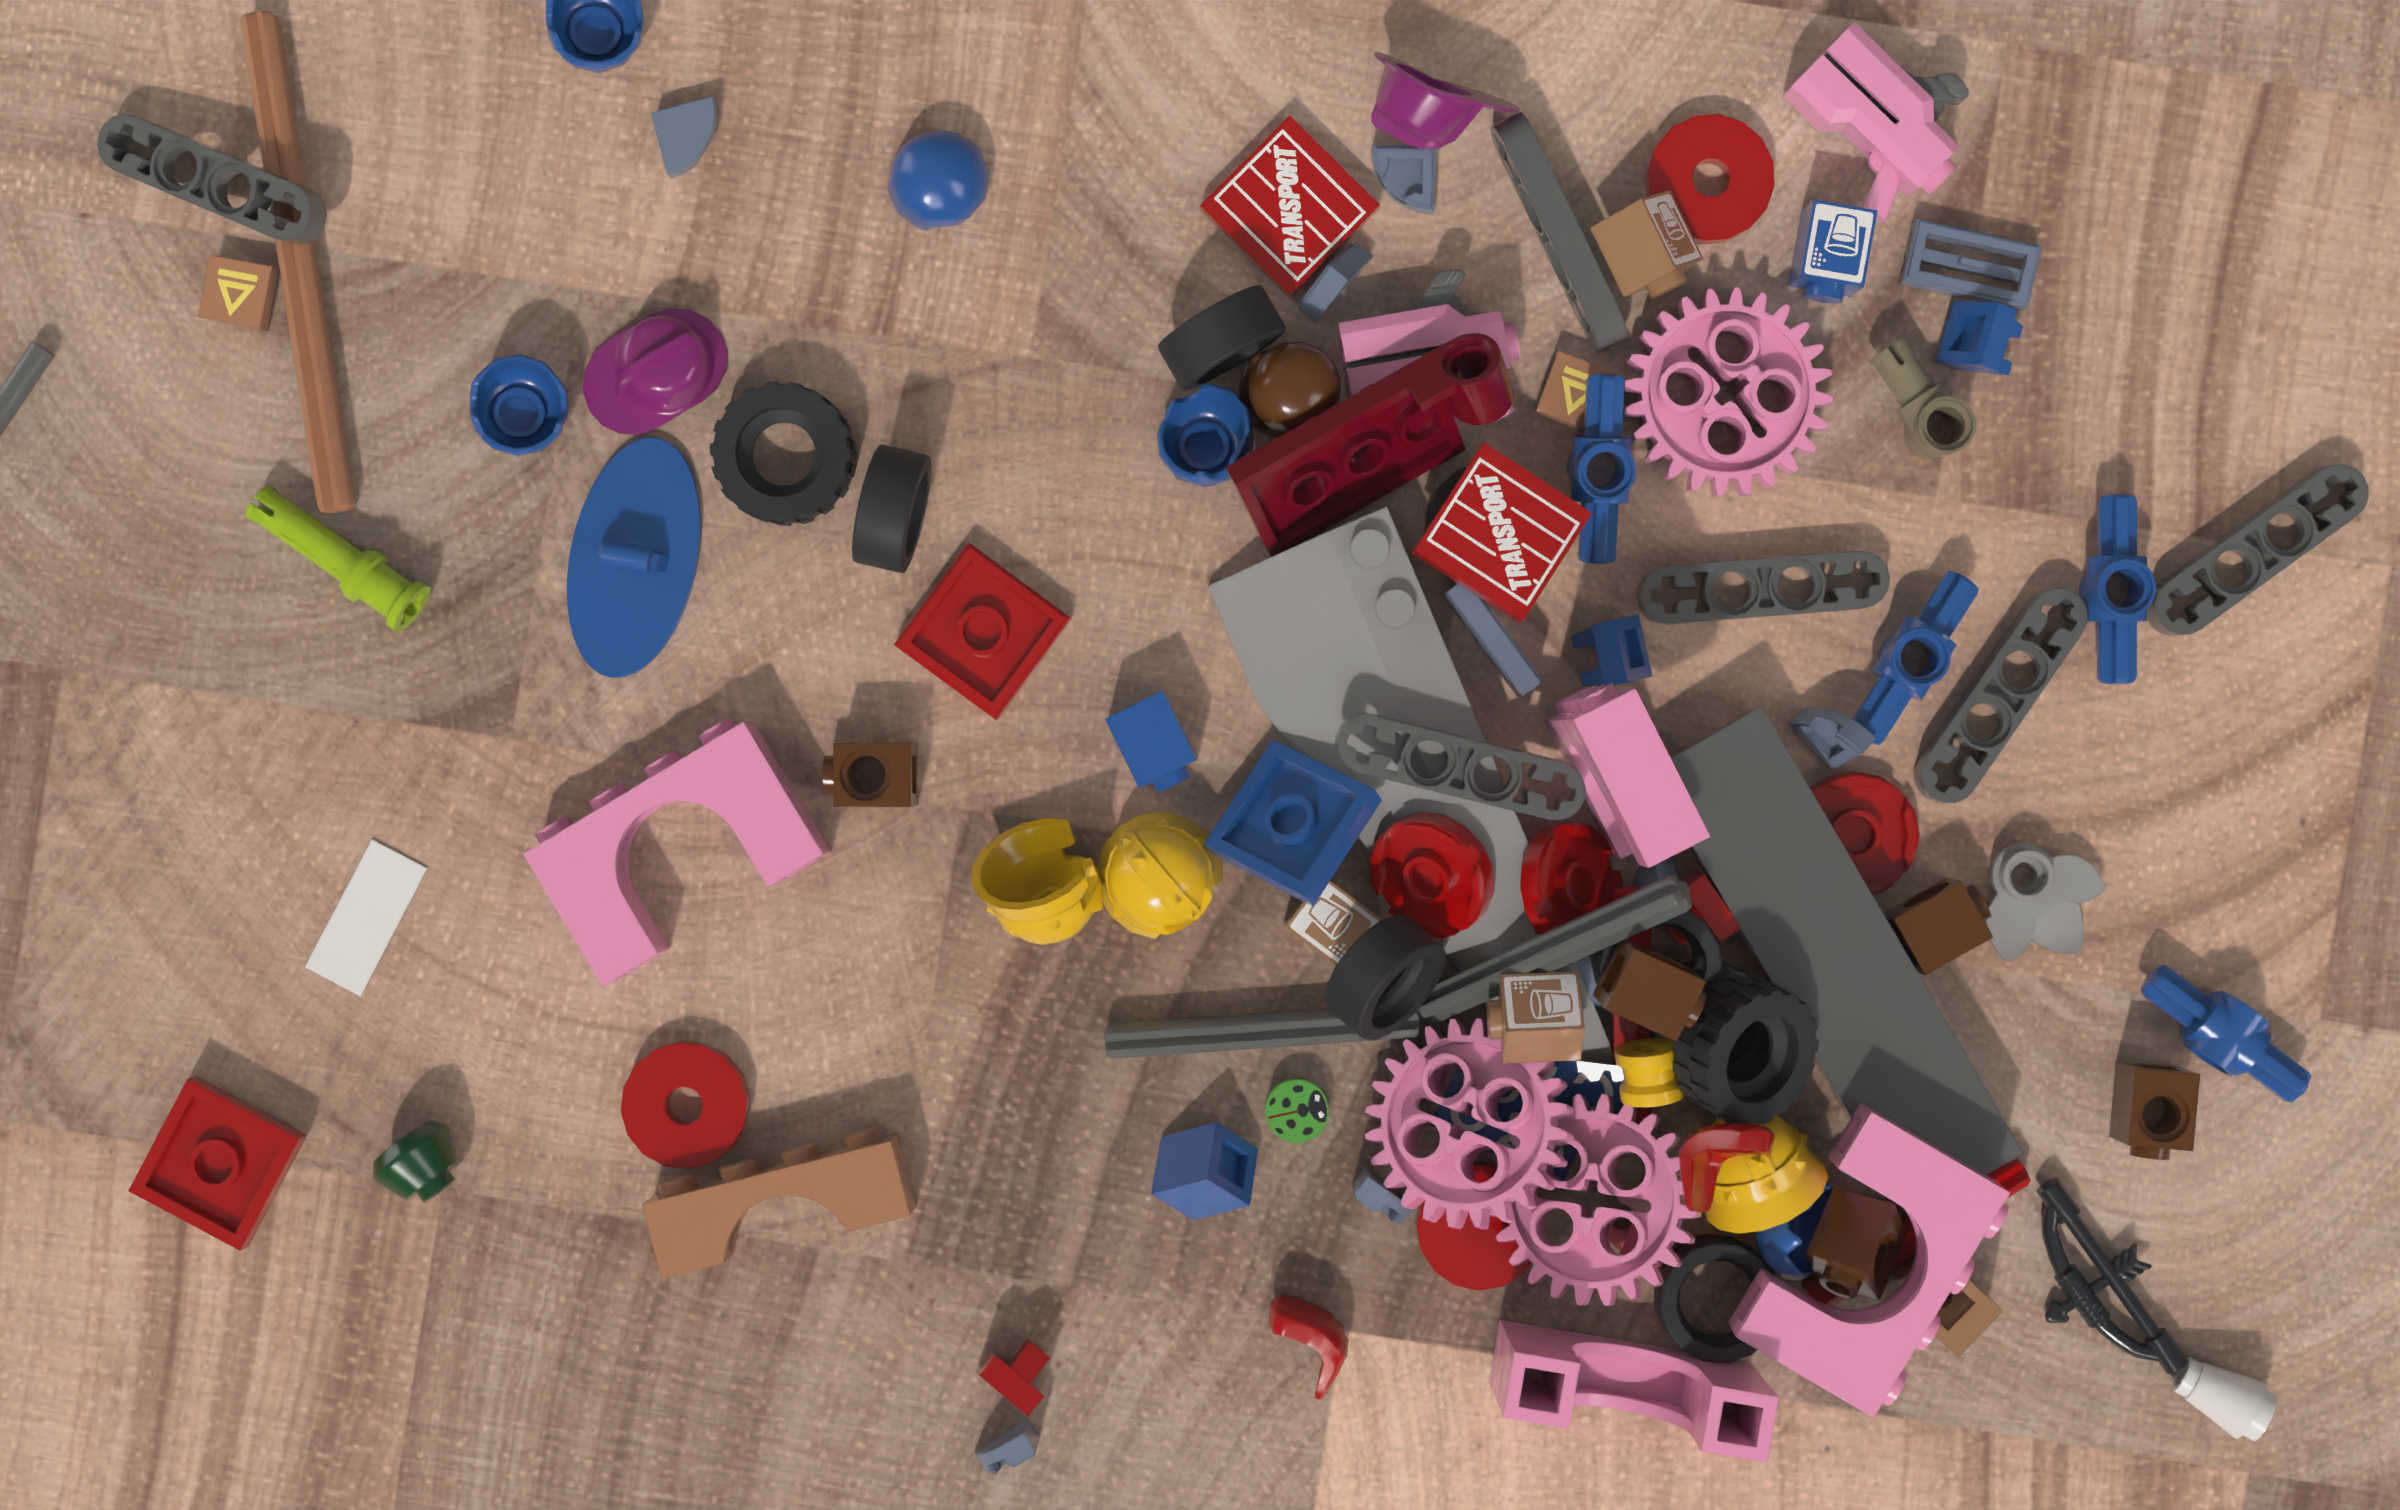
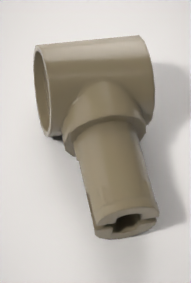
(1919, 399)

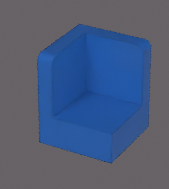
(1205, 1171)

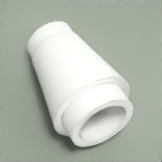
(2227, 1398)

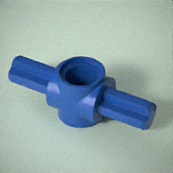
(1601, 434)
(2117, 555)
(1933, 633)
(2225, 1033)

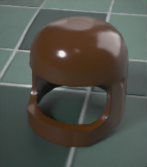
(1288, 386)

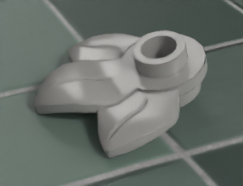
(2044, 907)

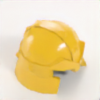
(1158, 874)
(1035, 885)
(1766, 1190)

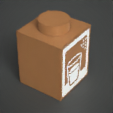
(1647, 245)
(1332, 922)
(1538, 1017)

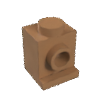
(1962, 1315)

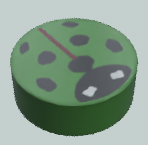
(1296, 1110)

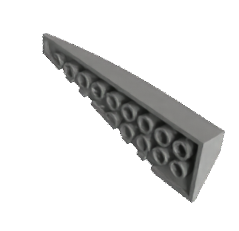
(1348, 634)

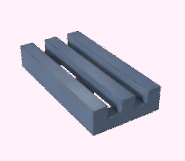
(1917, 254)
(1493, 640)

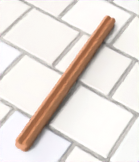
(299, 268)

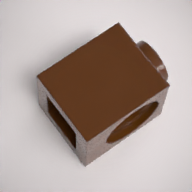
(901, 778)
(1940, 923)
(1651, 989)
(2137, 1085)
(1856, 1244)

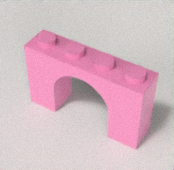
(1626, 774)
(588, 861)
(1864, 1350)
(1548, 1371)

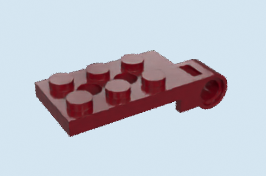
(1402, 421)

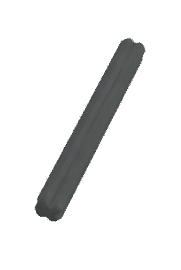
(1560, 946)
(1236, 1033)

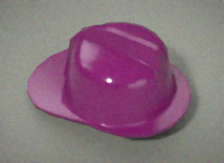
(1424, 108)
(654, 371)

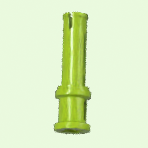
(360, 573)

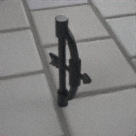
(2062, 1209)

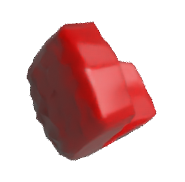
(1708, 1149)
(1314, 1328)

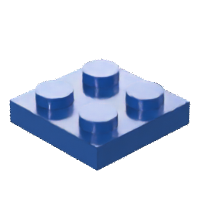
(1293, 822)

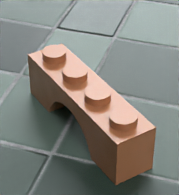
(699, 1222)

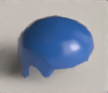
(595, 32)
(938, 180)
(518, 405)
(1205, 435)
(1786, 1244)

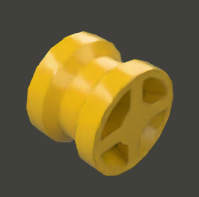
(1648, 1073)

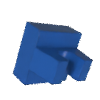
(1978, 337)
(1619, 652)

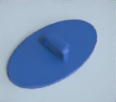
(634, 557)

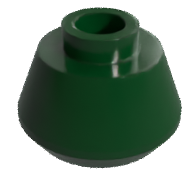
(418, 1162)

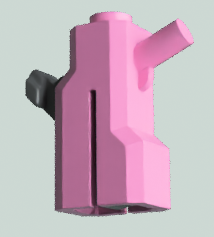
(1882, 114)
(1388, 342)

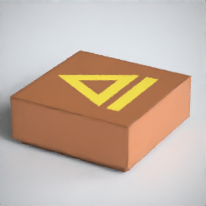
(238, 293)
(1566, 390)

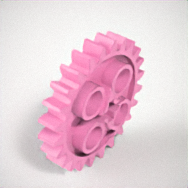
(1770, 355)
(1447, 1175)
(1587, 1256)

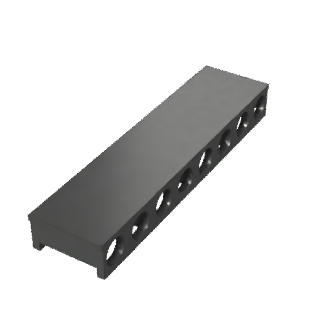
(1831, 945)

